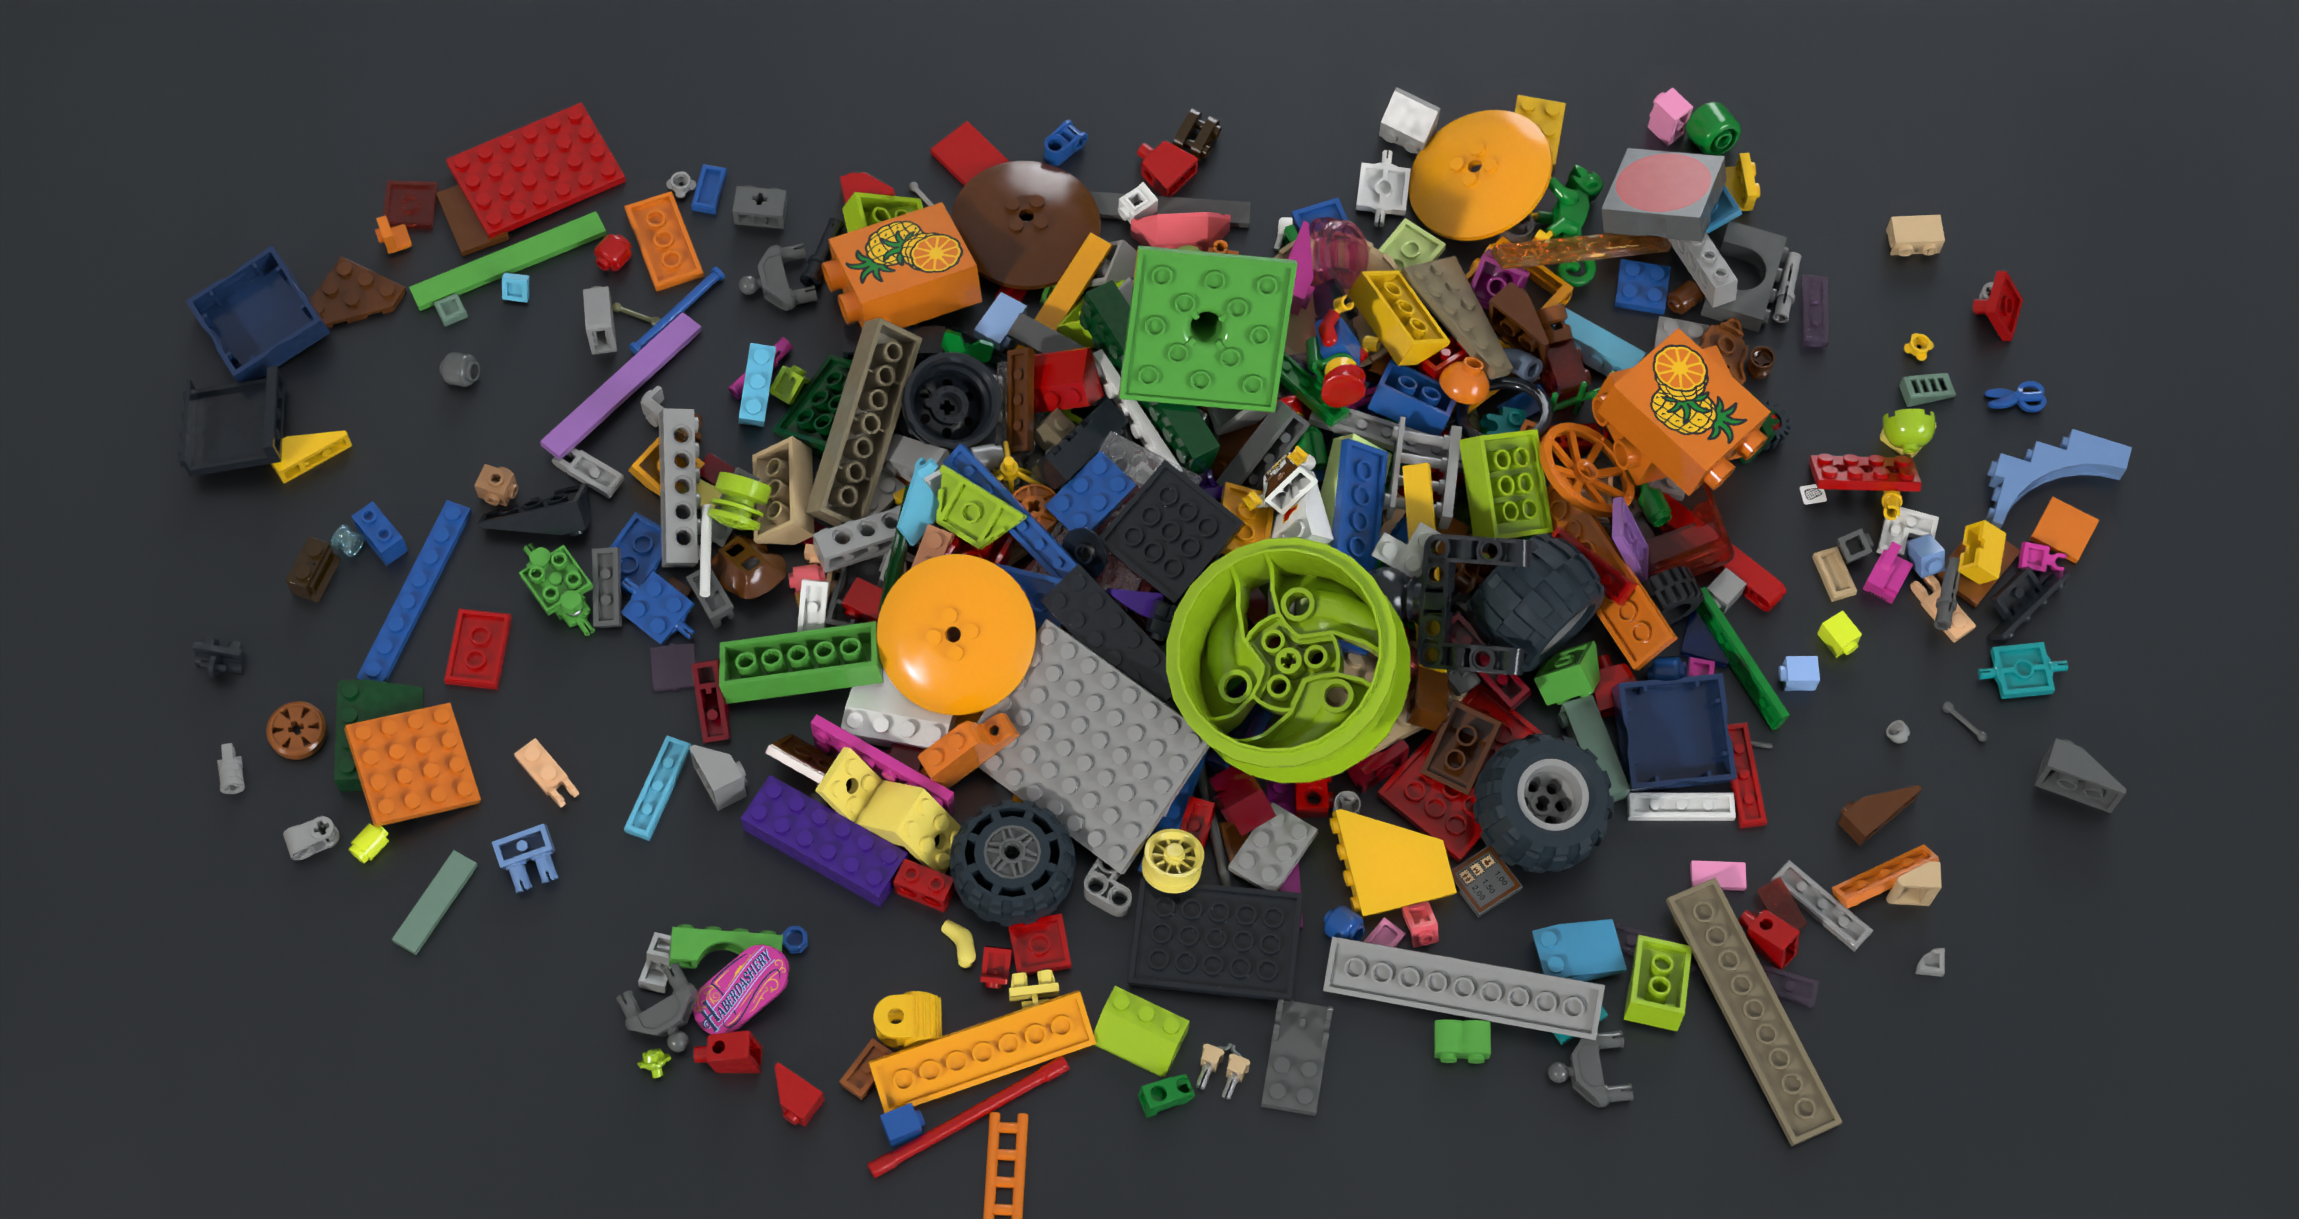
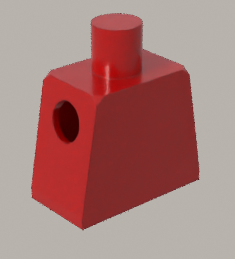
(1166, 167)
(1609, 677)
(1775, 943)
(731, 1053)

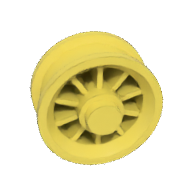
(1172, 861)

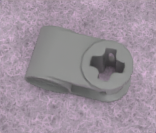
(309, 837)

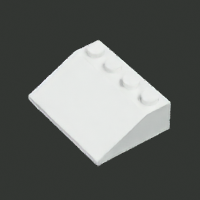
(885, 717)

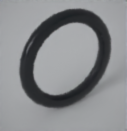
(1513, 383)

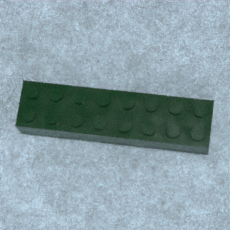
(1179, 425)

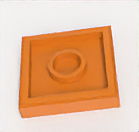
(2064, 529)

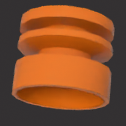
(1034, 498)

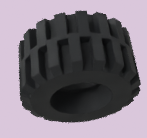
(1674, 593)

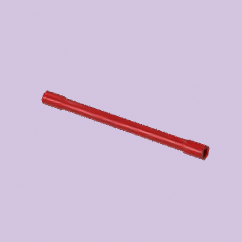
(892, 1159)

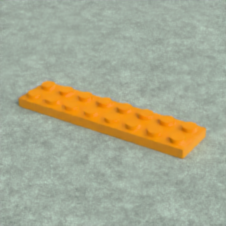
(982, 1052)

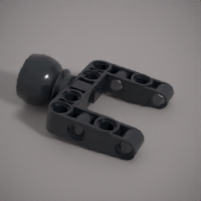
(1430, 600)

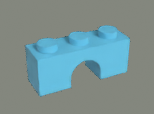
(757, 385)

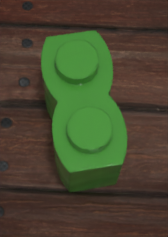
(1462, 1040)

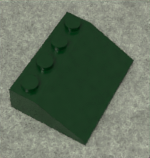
(815, 408)
(361, 702)

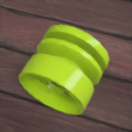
(739, 501)

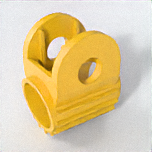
(919, 1016)

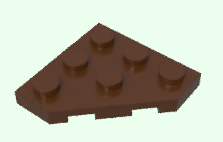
(354, 293)

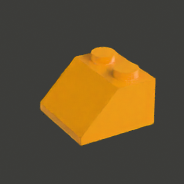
(647, 468)

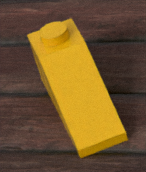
(307, 451)

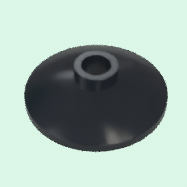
(1077, 545)

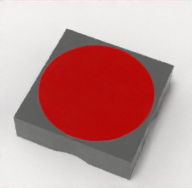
(1664, 194)

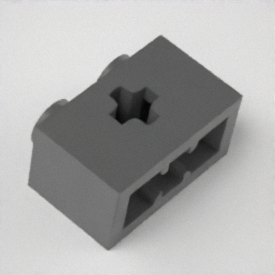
(760, 207)

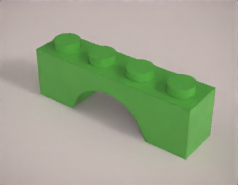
(691, 945)

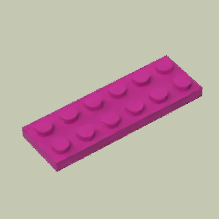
(833, 738)

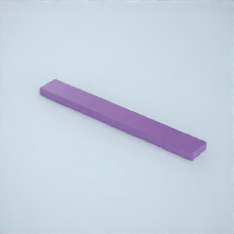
(620, 386)

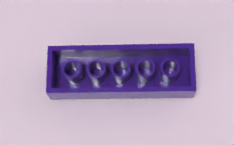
(824, 840)

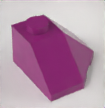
(1491, 278)

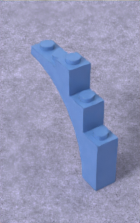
(2076, 455)

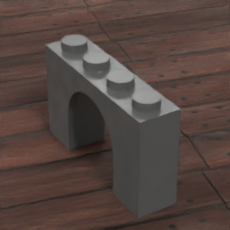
(1764, 252)

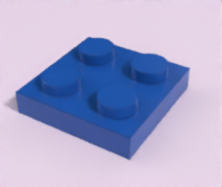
(1642, 286)

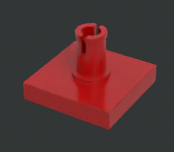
(2002, 306)

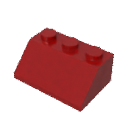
(1065, 380)

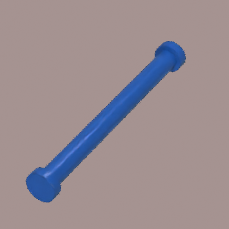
(715, 275)

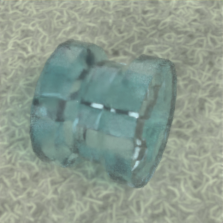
(347, 540)

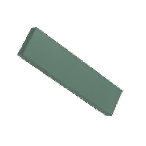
(434, 902)

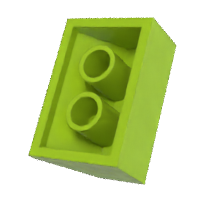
(1140, 1031)

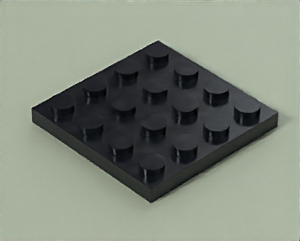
(1171, 532)

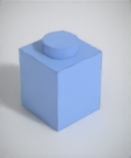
(1799, 673)

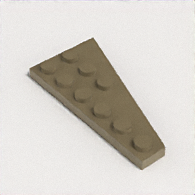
(1453, 302)

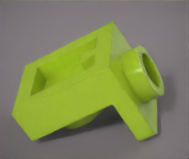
(788, 383)

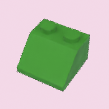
(1569, 674)

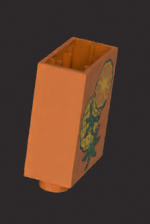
(903, 269)
(1686, 414)

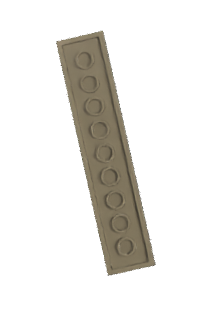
(1754, 1012)

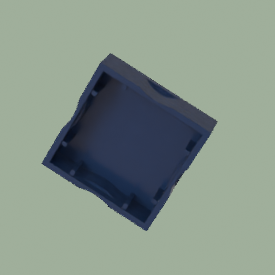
(258, 316)
(1674, 733)

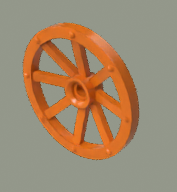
(1583, 471)

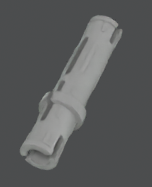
(1782, 309)

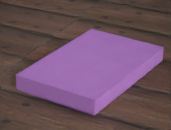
(1629, 539)

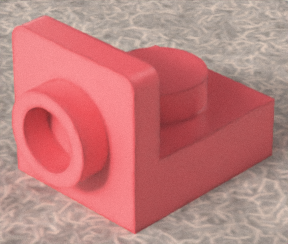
(1421, 924)

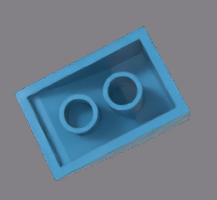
(1579, 950)

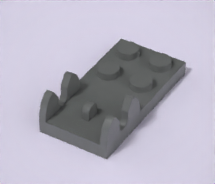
(1297, 1057)

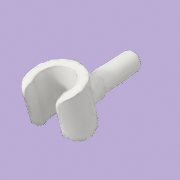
(1283, 222)

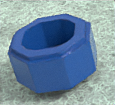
(795, 939)

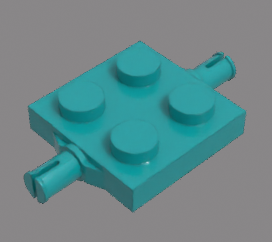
(2022, 670)

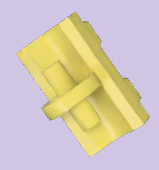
(1045, 988)

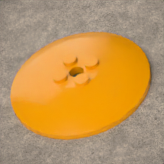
(1496, 197)
(993, 643)

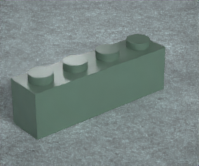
(1586, 726)

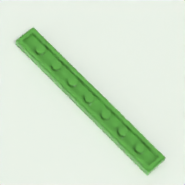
(508, 260)

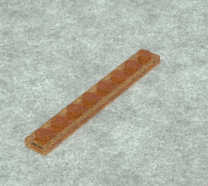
(1576, 249)

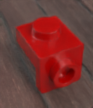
(996, 966)

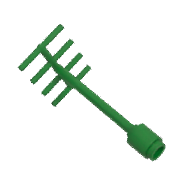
(1651, 500)

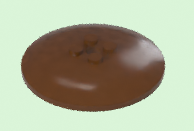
(1021, 251)

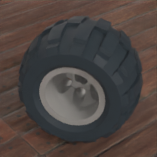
(1537, 604)
(1509, 811)

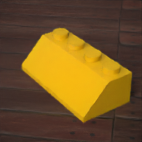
(1397, 316)

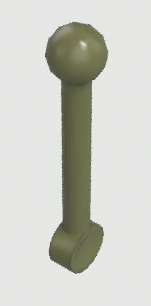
(616, 307)

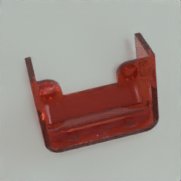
(1696, 546)

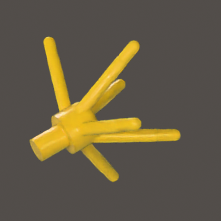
(1010, 471)

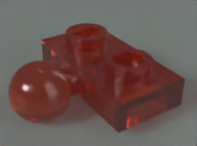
(1781, 903)

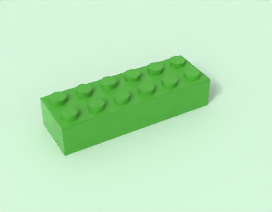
(800, 662)

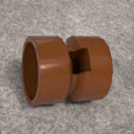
(1555, 316)

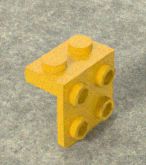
(1741, 182)

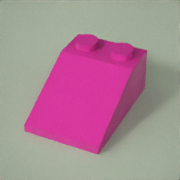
(1304, 274)

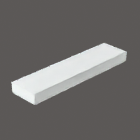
(1681, 806)

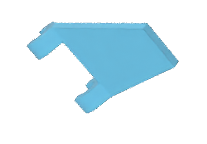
(920, 503)

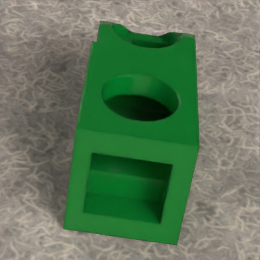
(1165, 1094)

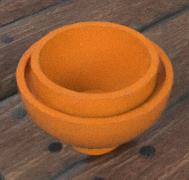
(1465, 381)

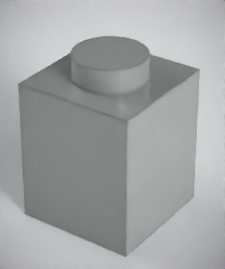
(1726, 589)

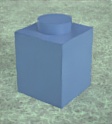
(1926, 555)

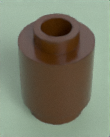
(1685, 297)

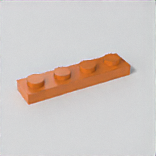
(1881, 877)

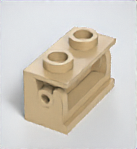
(1915, 235)

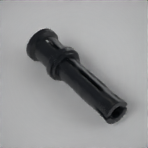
(814, 270)

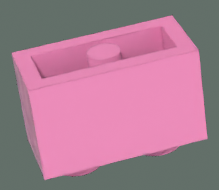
(1669, 116)

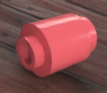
(810, 571)

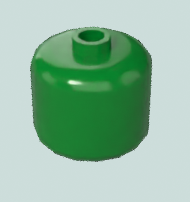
(1713, 129)

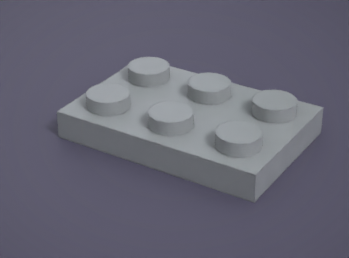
(1273, 850)

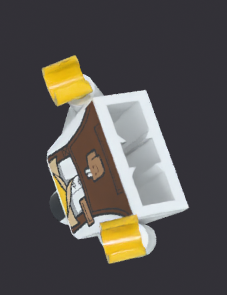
(1285, 482)

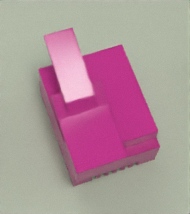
(1888, 574)

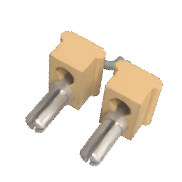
(1235, 1071)

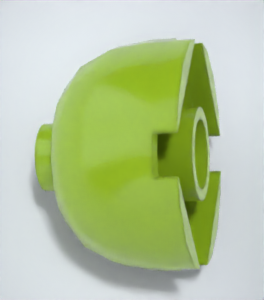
(1909, 429)

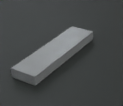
(1824, 906)

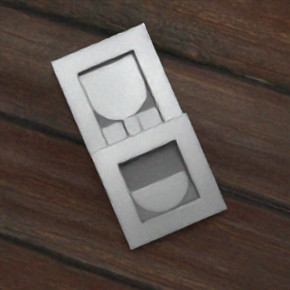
(657, 960)

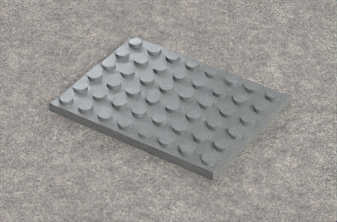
(1093, 748)

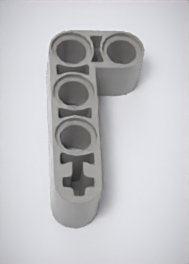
(1111, 890)

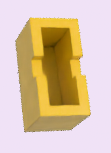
(1983, 552)

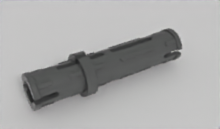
(1947, 603)

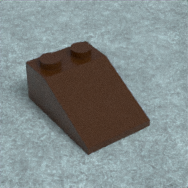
(1518, 323)
(1462, 747)

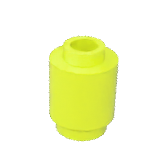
(369, 843)

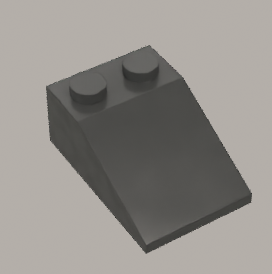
(2078, 776)

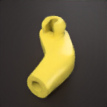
(963, 940)

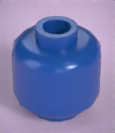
(1667, 669)
(1344, 923)

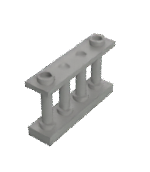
(1447, 465)

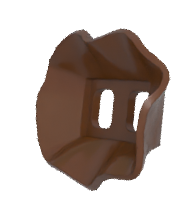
(743, 582)

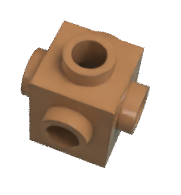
(496, 485)

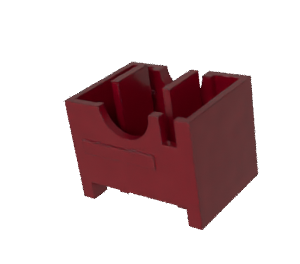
(1241, 799)

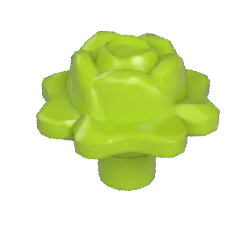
(654, 1061)

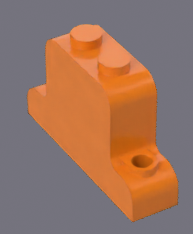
(966, 749)

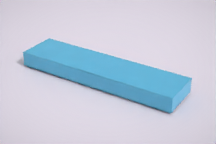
(657, 788)

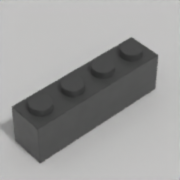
(1267, 444)

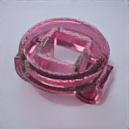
(1327, 235)

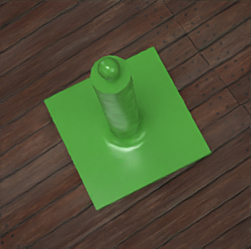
(1207, 328)

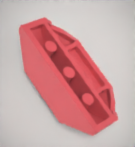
(1181, 229)

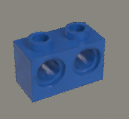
(379, 533)

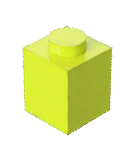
(1840, 634)

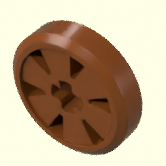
(312, 726)

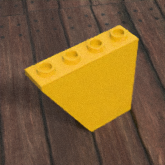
(1389, 864)

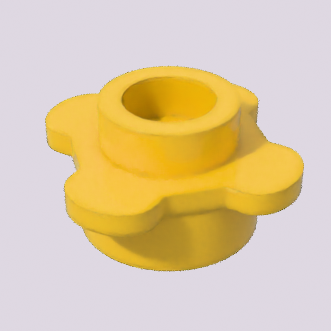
(1922, 341)

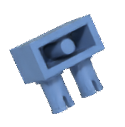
(524, 846)

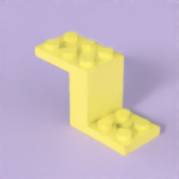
(890, 809)

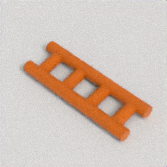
(994, 1154)

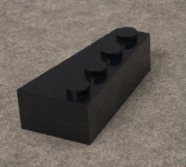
(1079, 446)

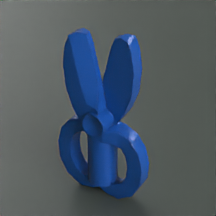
(2009, 398)

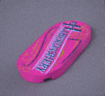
(741, 989)

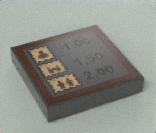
(1485, 881)

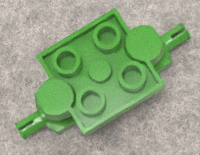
(558, 585)

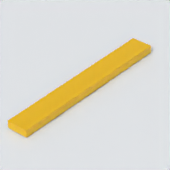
(1421, 509)

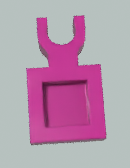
(2038, 557)

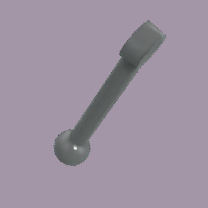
(1948, 708)

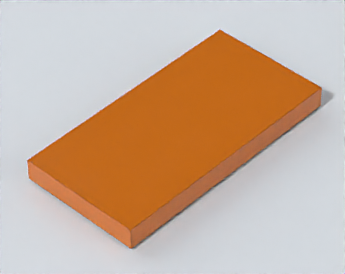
(664, 241)

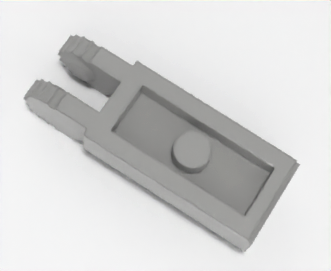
(591, 471)

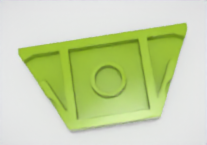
(973, 511)

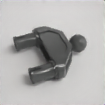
(774, 280)
(665, 1016)
(1587, 1070)

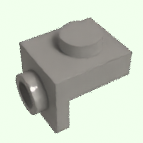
(651, 405)

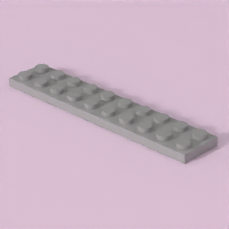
(1464, 988)

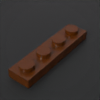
(1020, 400)

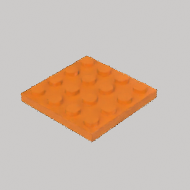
(412, 764)

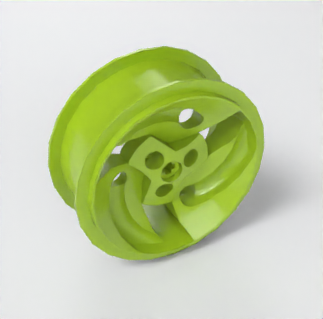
(1344, 605)

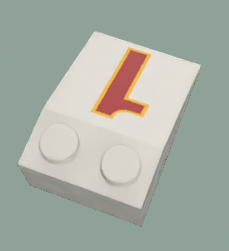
(1304, 519)

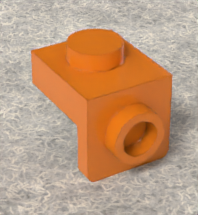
(394, 238)

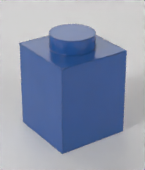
(902, 1124)

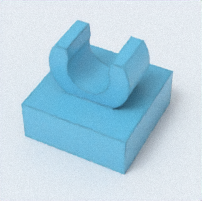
(515, 287)

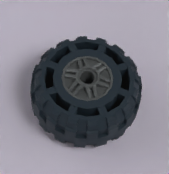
(1012, 862)

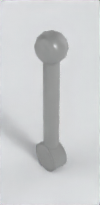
(913, 186)

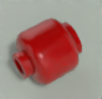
(612, 252)

